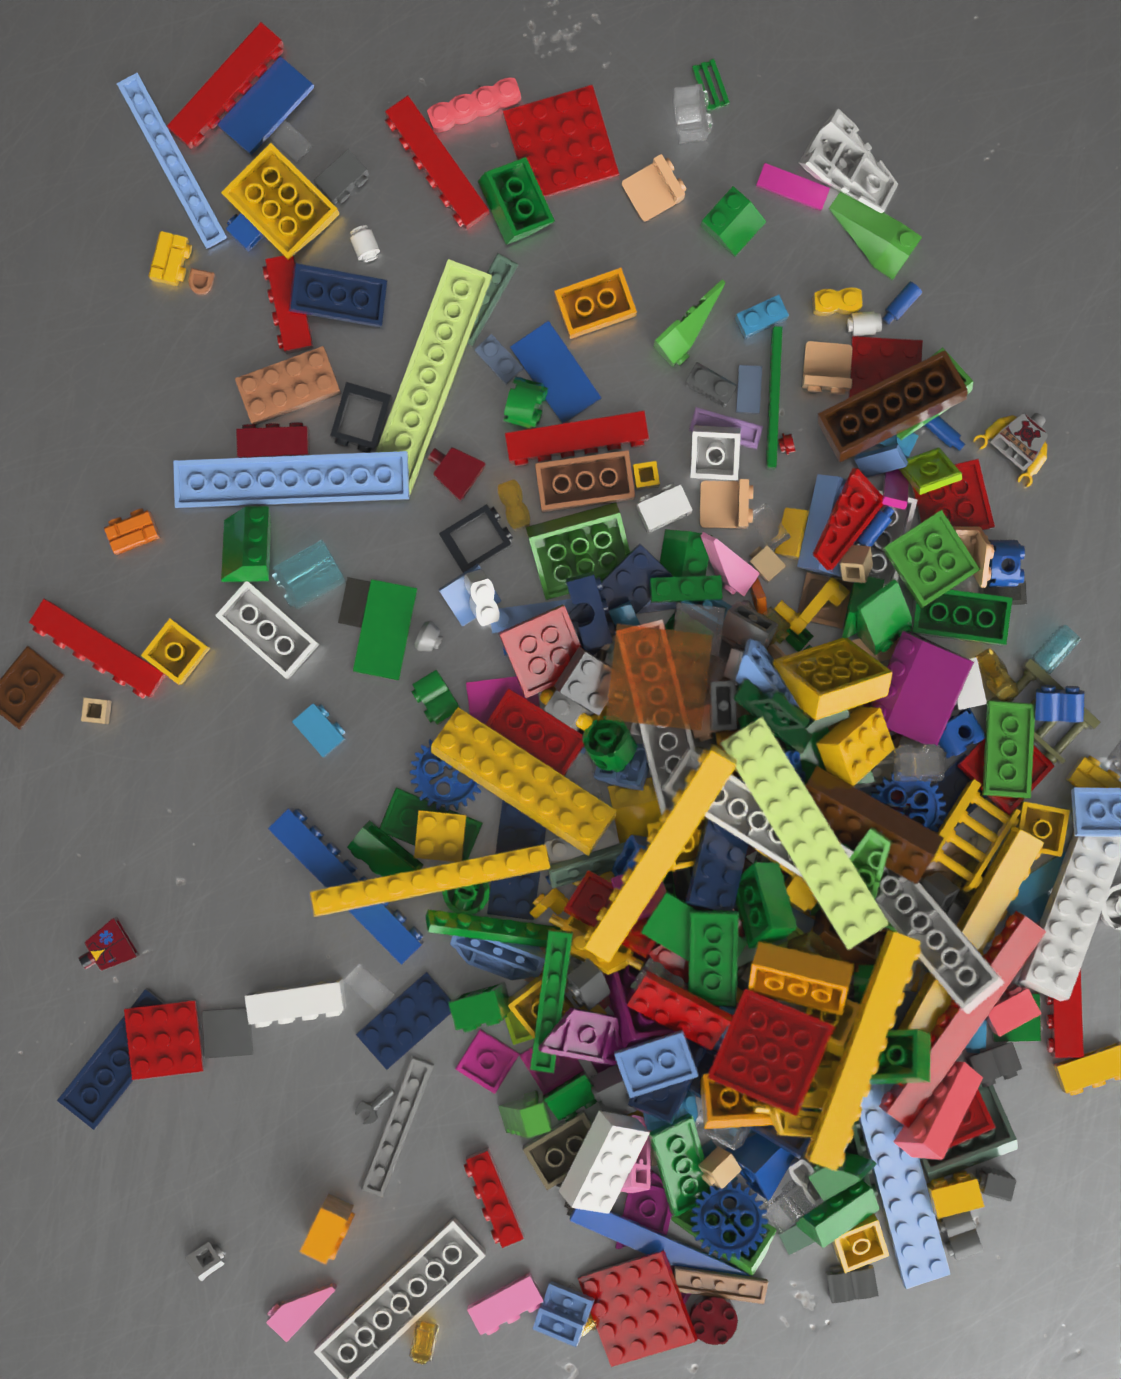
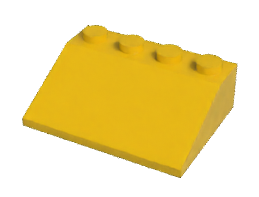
(280, 201)
(833, 677)
(634, 809)

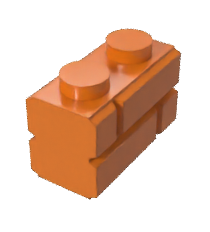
(131, 532)

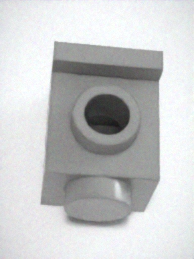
(197, 1259)

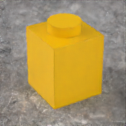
(646, 475)

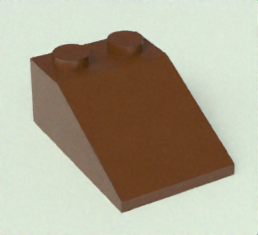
(864, 952)

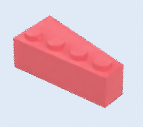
(941, 1115)

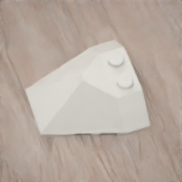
(845, 163)

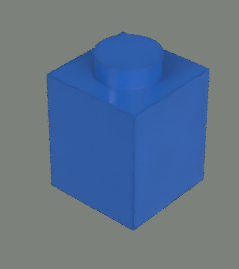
(243, 231)

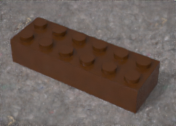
(892, 406)
(853, 813)

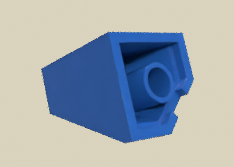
(762, 1164)

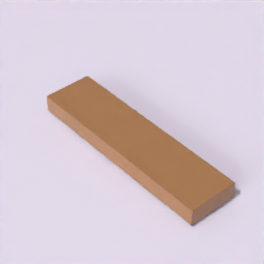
(721, 1284)

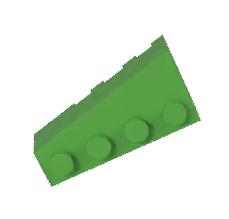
(526, 1116)

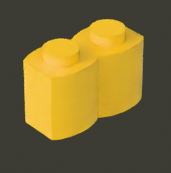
(844, 302)

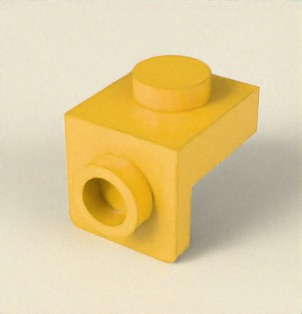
(553, 899)

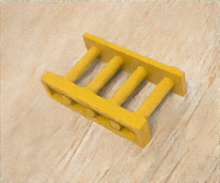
(958, 815)

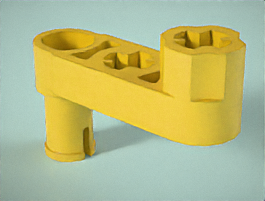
(831, 591)

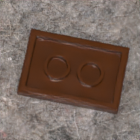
(26, 686)

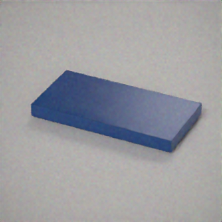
(266, 105)
(551, 363)

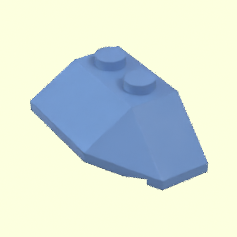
(759, 669)
(500, 958)

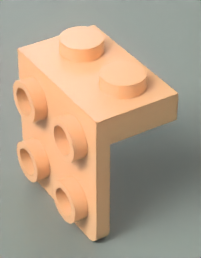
(654, 188)
(827, 367)
(726, 504)
(980, 549)

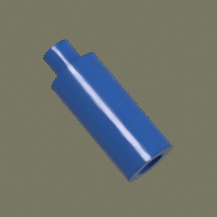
(902, 302)
(945, 433)
(875, 527)

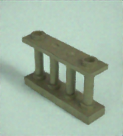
(1035, 672)

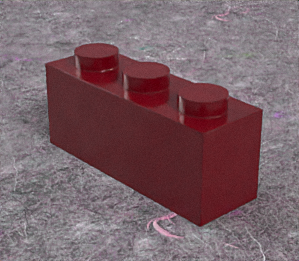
(272, 440)

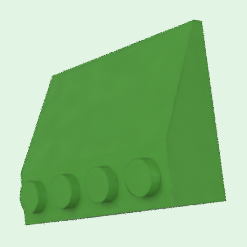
(576, 546)

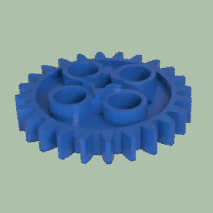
(910, 789)
(458, 791)
(713, 1235)

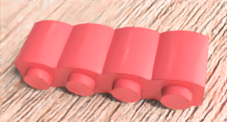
(480, 103)

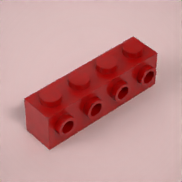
(495, 1198)

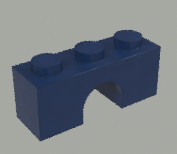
(586, 589)

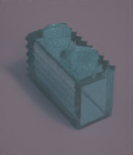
(1056, 648)

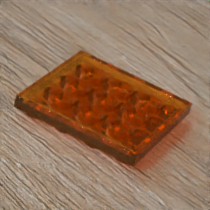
(659, 677)

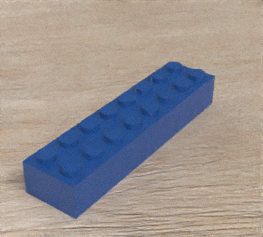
(332, 871)

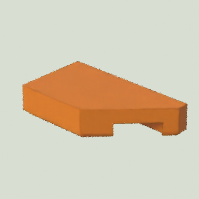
(758, 597)

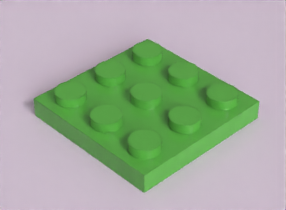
(931, 559)

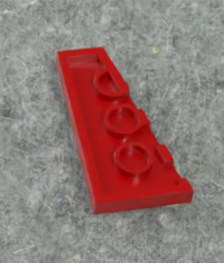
(850, 516)

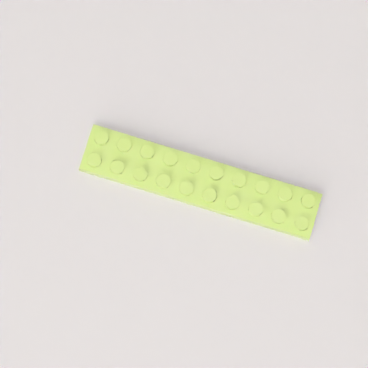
(434, 364)
(805, 833)

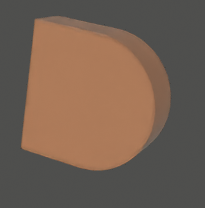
(201, 281)

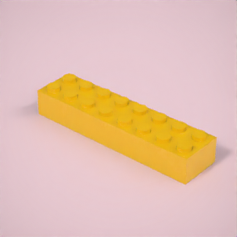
(523, 781)

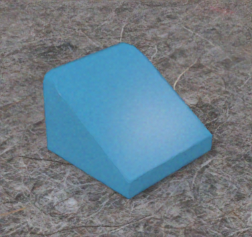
(624, 615)

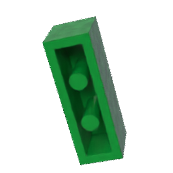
(382, 852)

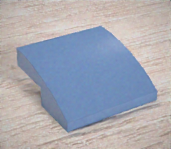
(458, 597)
(632, 776)
(563, 1313)

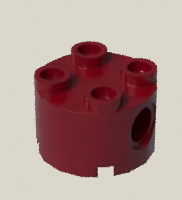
(713, 1319)

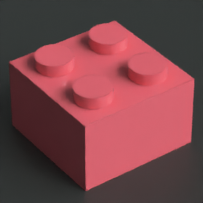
(1012, 1010)

